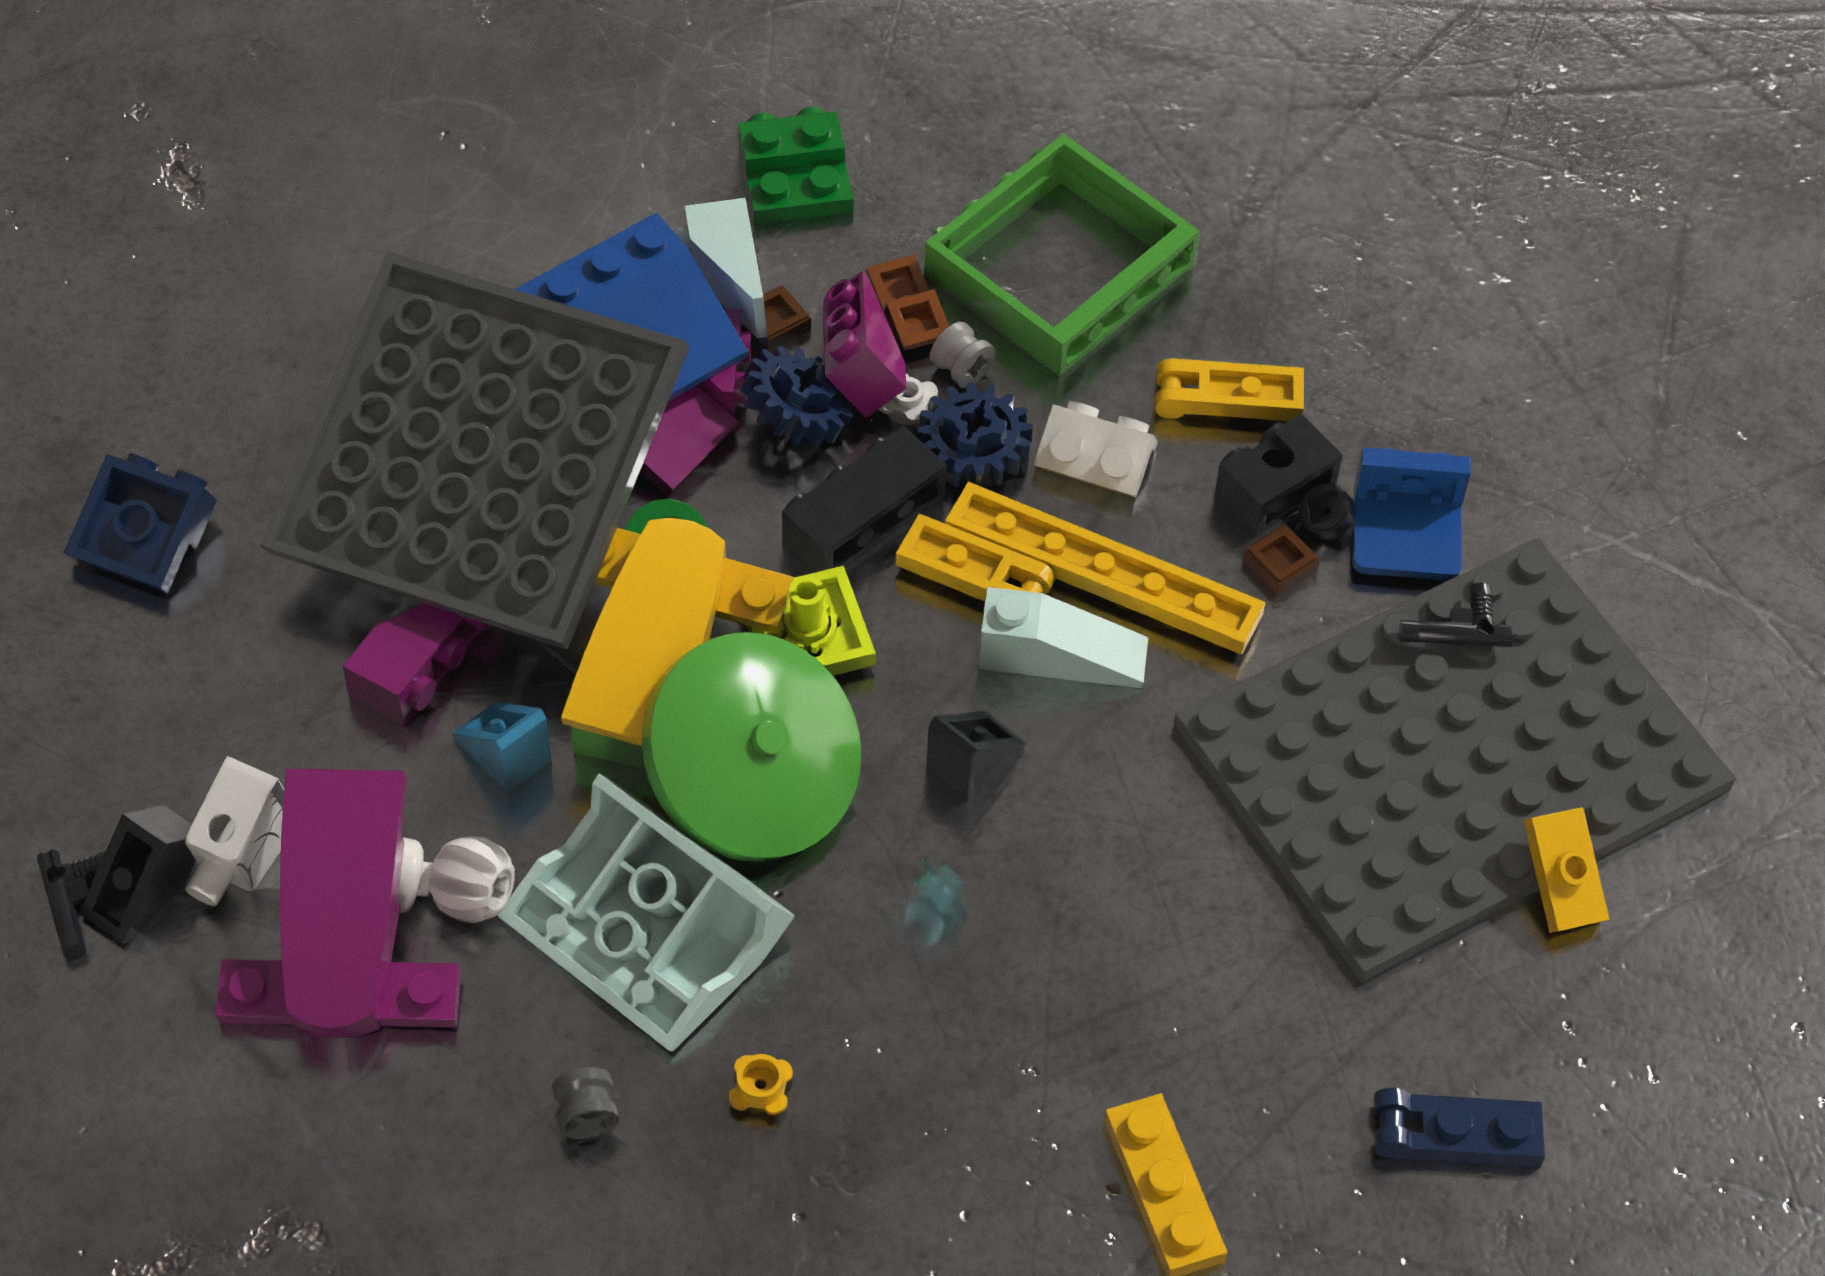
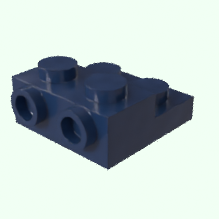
(140, 521)

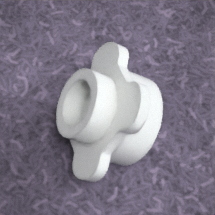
(907, 410)

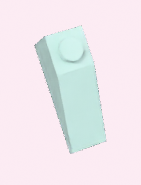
(725, 253)
(1056, 640)

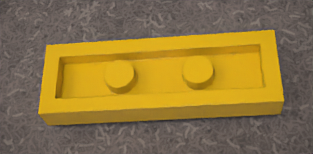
(1165, 1186)

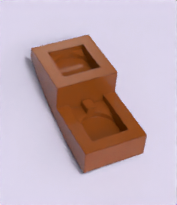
(907, 302)

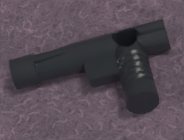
(1462, 624)
(66, 894)

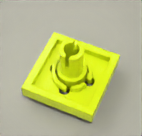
(823, 601)

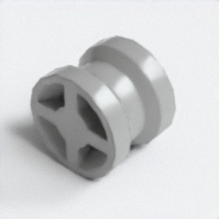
(962, 354)

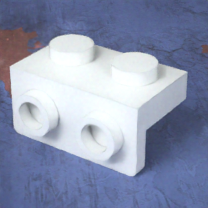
(1095, 449)

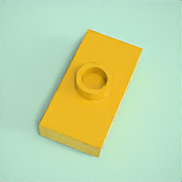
(1566, 869)

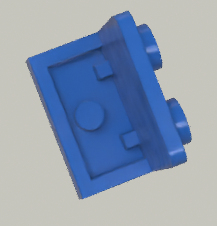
(1409, 513)

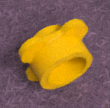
(760, 1068)

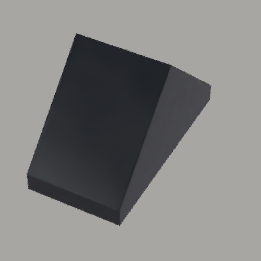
(969, 750)

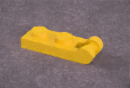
(1229, 390)
(968, 561)

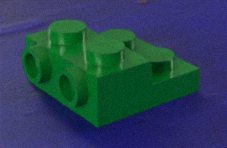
(794, 166)

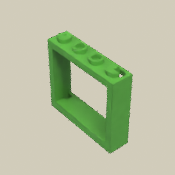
(1063, 161)

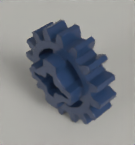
(796, 397)
(976, 434)

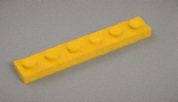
(1111, 568)

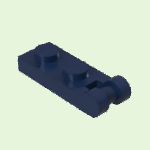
(1459, 1129)

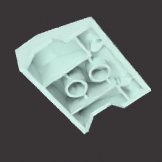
(645, 915)

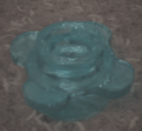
(941, 887)

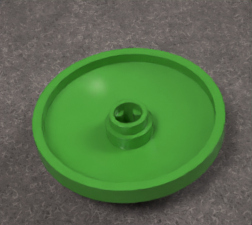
(751, 747)

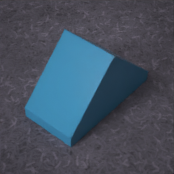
(507, 742)

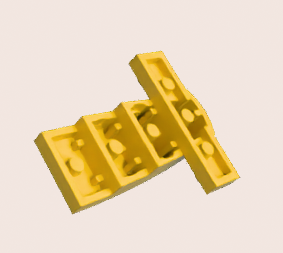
(658, 609)

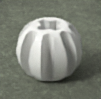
(471, 879)

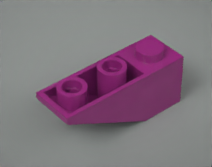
(860, 346)
(406, 658)

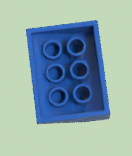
(652, 283)

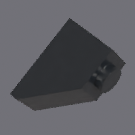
(139, 871)

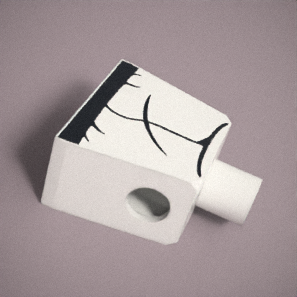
(235, 831)

